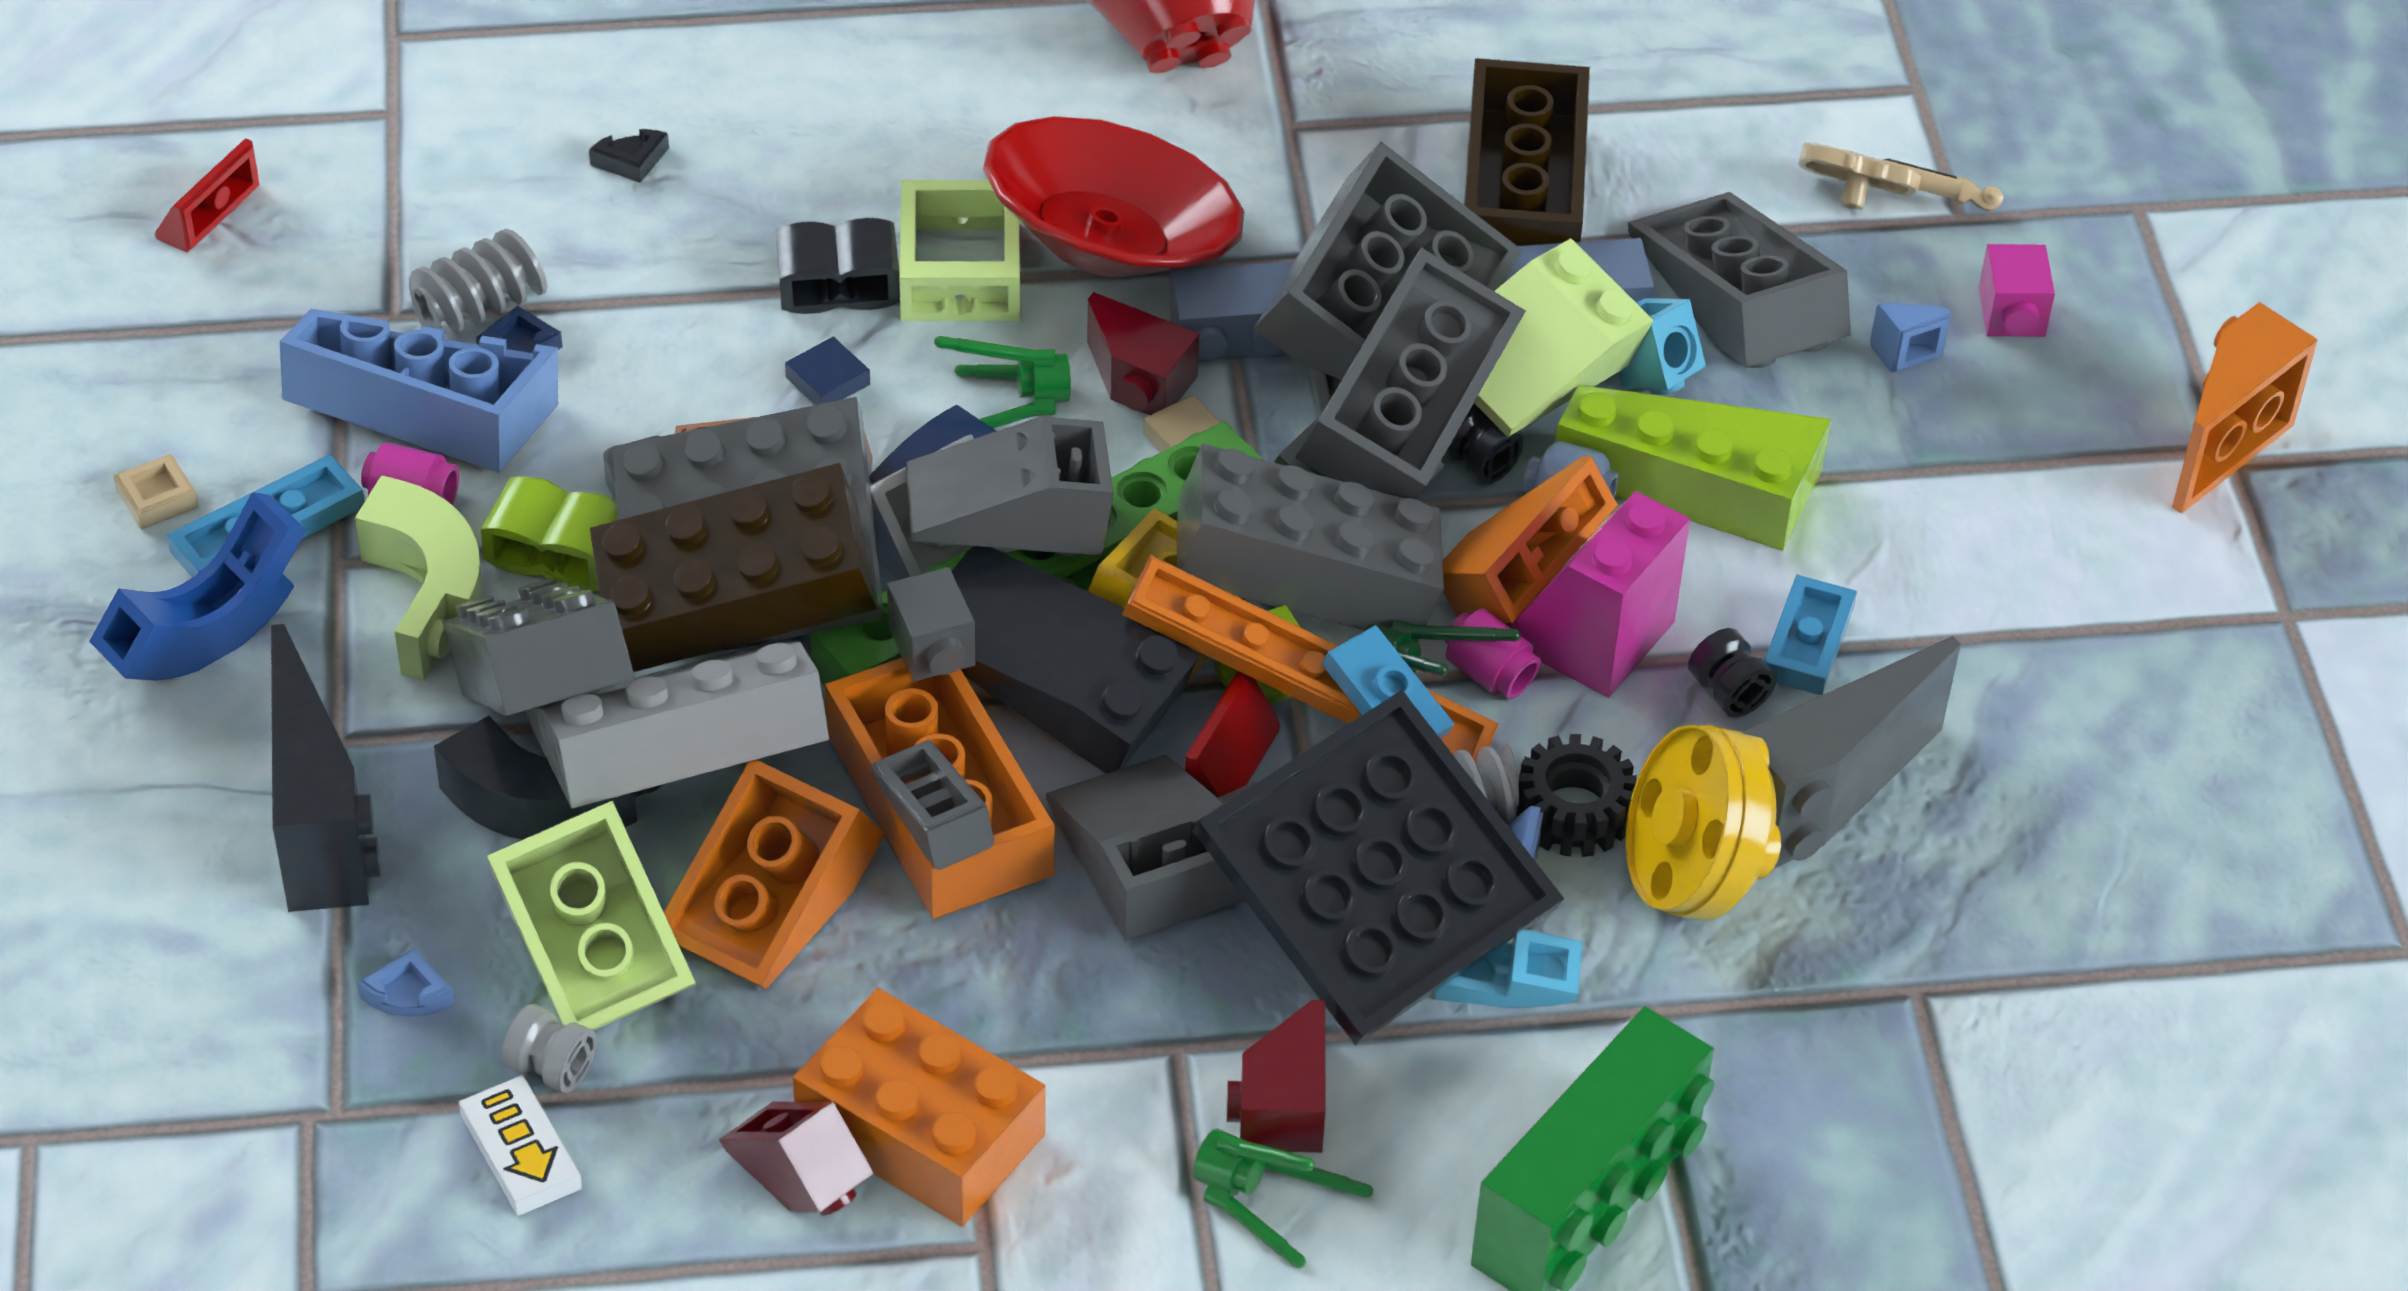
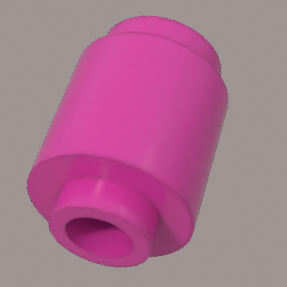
(412, 466)
(1497, 665)

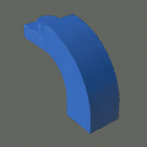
(213, 612)

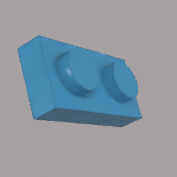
(1810, 633)

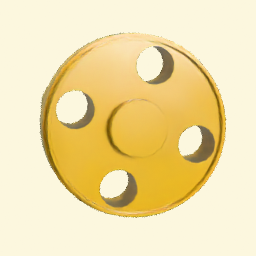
(1702, 822)

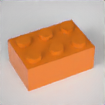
(926, 1104)

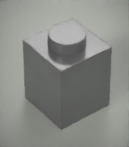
(931, 624)

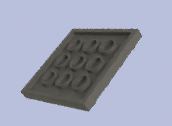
(746, 453)

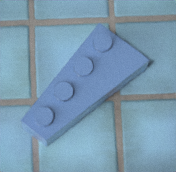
(419, 386)

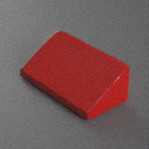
(211, 199)
(1233, 738)

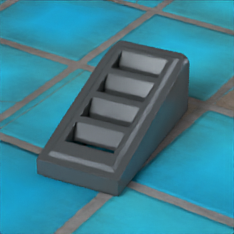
(938, 808)

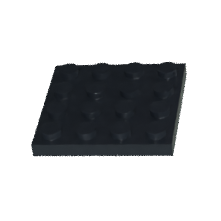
(1377, 866)

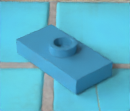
(1373, 671)

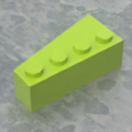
(1704, 459)

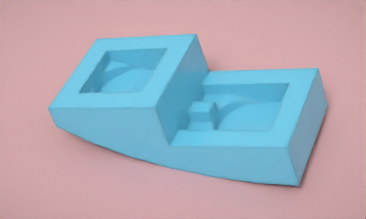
(1527, 973)

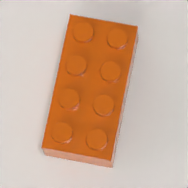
(886, 713)

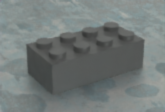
(1308, 541)
(537, 647)

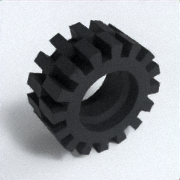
(1582, 768)

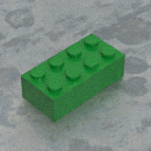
(1593, 1156)

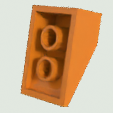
(2246, 398)
(770, 874)

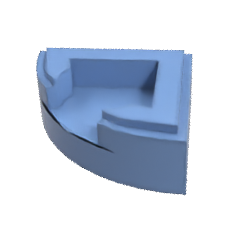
(406, 987)

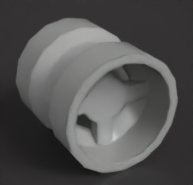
(549, 1048)

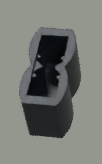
(838, 265)

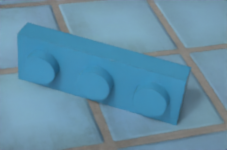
(312, 495)

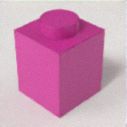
(2016, 290)

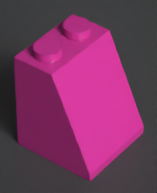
(1611, 596)

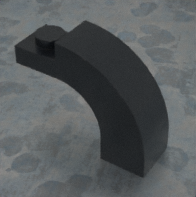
(508, 785)

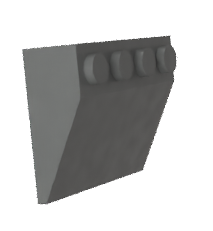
(1364, 251)

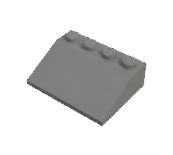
(682, 722)

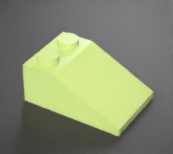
(1572, 334)
(590, 919)

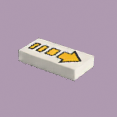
(520, 1145)

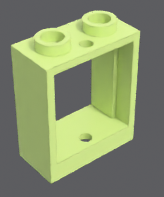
(931, 286)

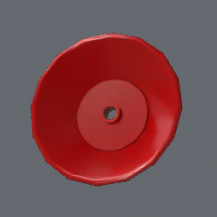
(1112, 196)

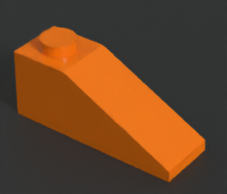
(1527, 543)

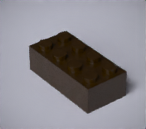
(1528, 149)
(735, 567)

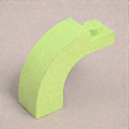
(433, 543)

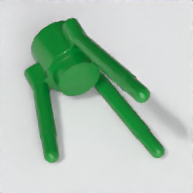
(1039, 376)
(1237, 1166)

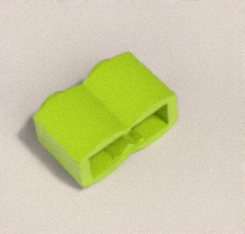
(545, 531)

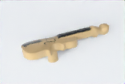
(1890, 175)

